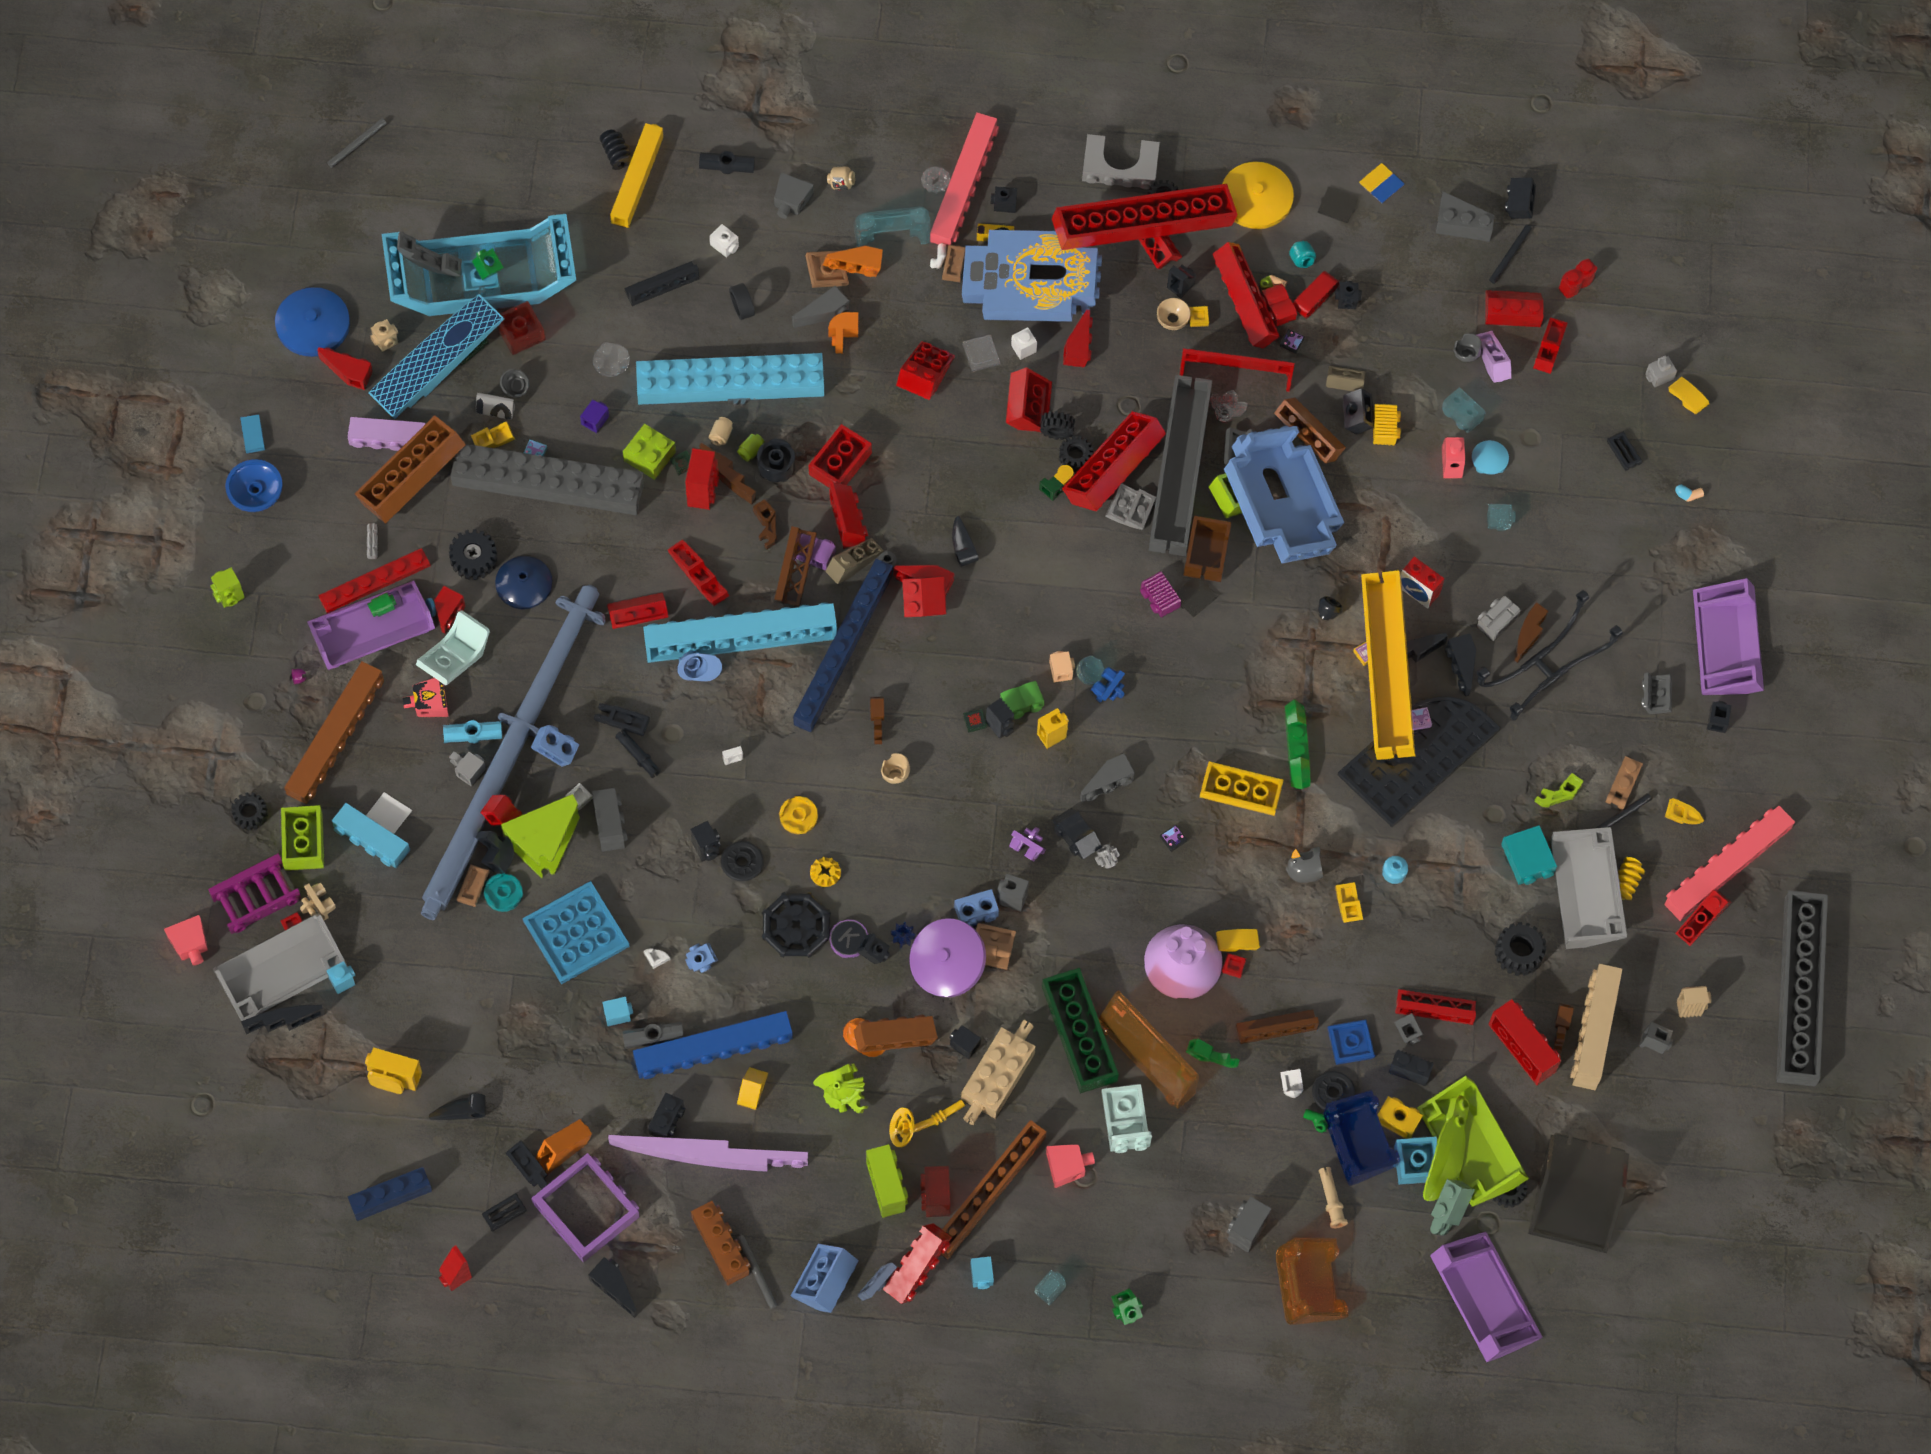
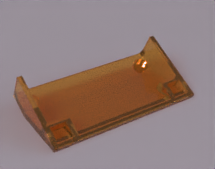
(1149, 1050)

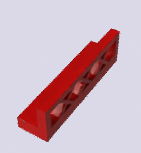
(1166, 246)
(1434, 1011)

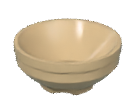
(1176, 307)

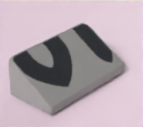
(495, 406)

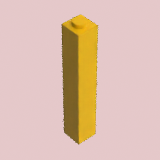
(637, 175)

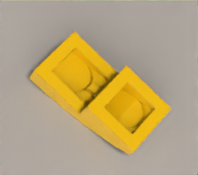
(1689, 394)
(494, 437)
(1348, 902)
(1237, 939)

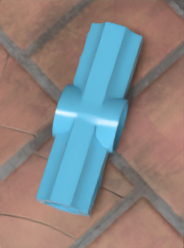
(460, 732)

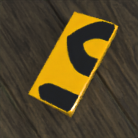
(983, 230)

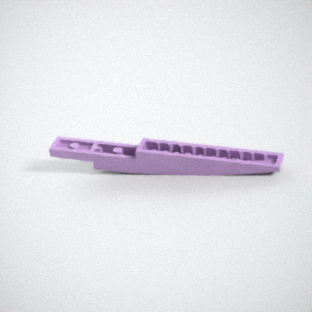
(709, 1152)

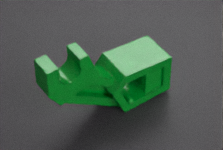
(1204, 1052)

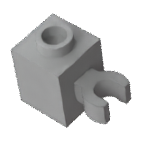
(1661, 371)
(469, 767)

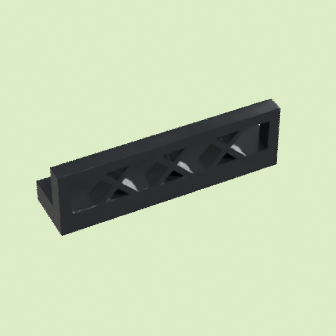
(662, 283)

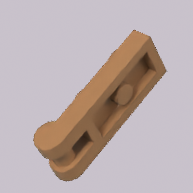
(1624, 782)

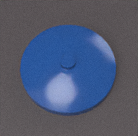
(312, 320)

